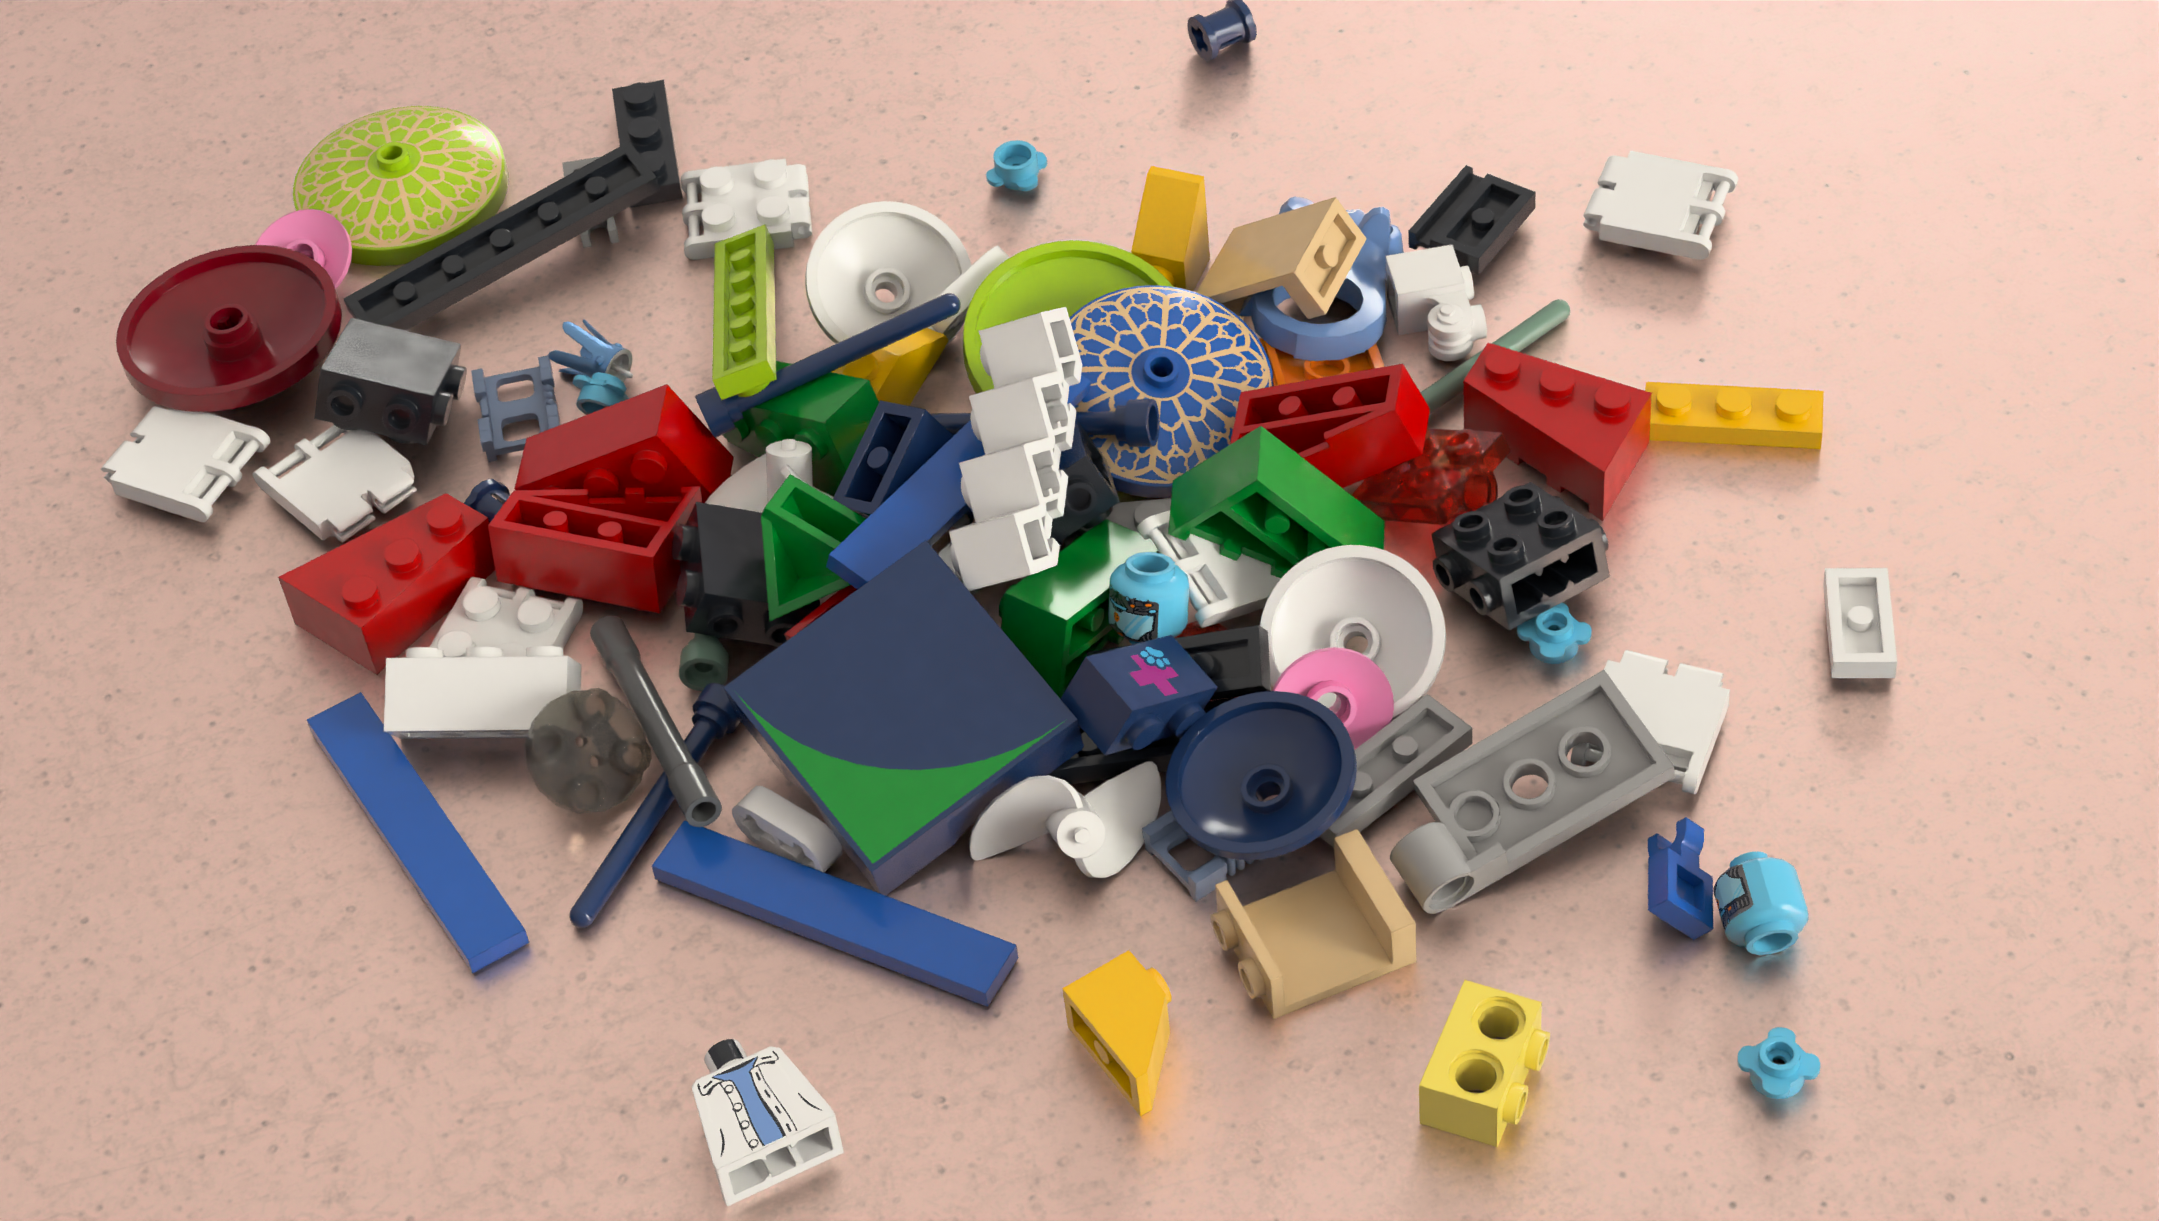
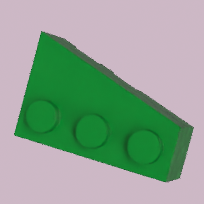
(824, 413)
(1268, 505)
(1065, 608)

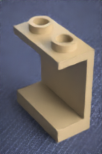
(1298, 249)
(1319, 932)

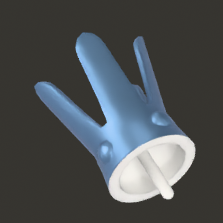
(596, 354)

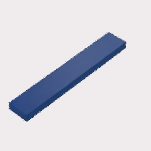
(917, 510)
(418, 833)
(836, 913)

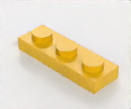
(1736, 415)

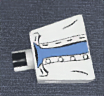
(761, 1119)

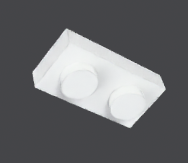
(1859, 623)

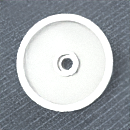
(874, 250)
(1359, 594)

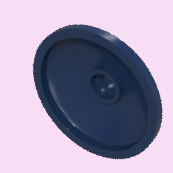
(1254, 751)

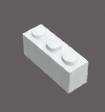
(474, 693)

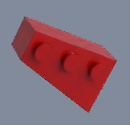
(1342, 422)
(1560, 422)
(631, 444)
(592, 546)
(391, 582)

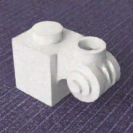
(1433, 294)

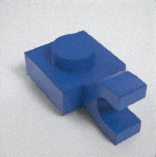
(1676, 885)

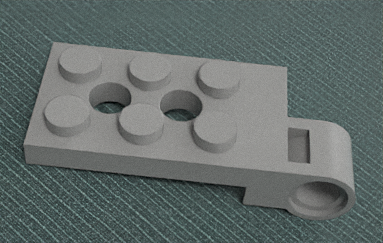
(1490, 830)

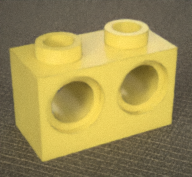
(1473, 1061)

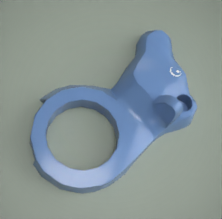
(1362, 289)

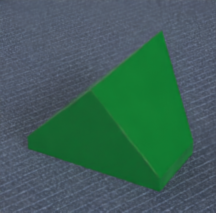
(798, 536)

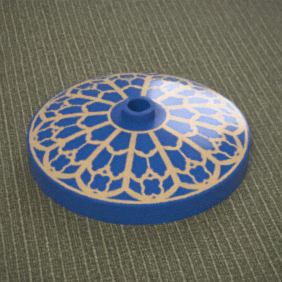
(1182, 355)

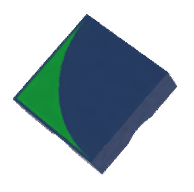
(903, 716)

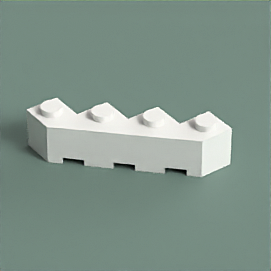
(1022, 430)

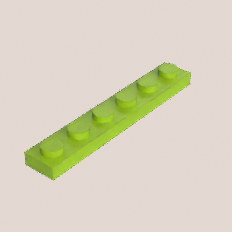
(744, 314)

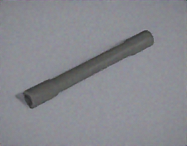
(684, 776)

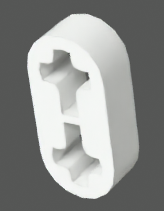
(967, 284)
(786, 829)

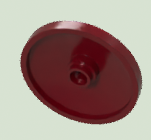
(229, 328)

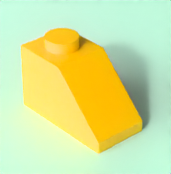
(1173, 226)
(899, 368)
(1123, 1024)

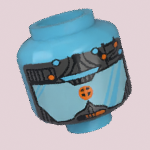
(1148, 598)
(1761, 903)

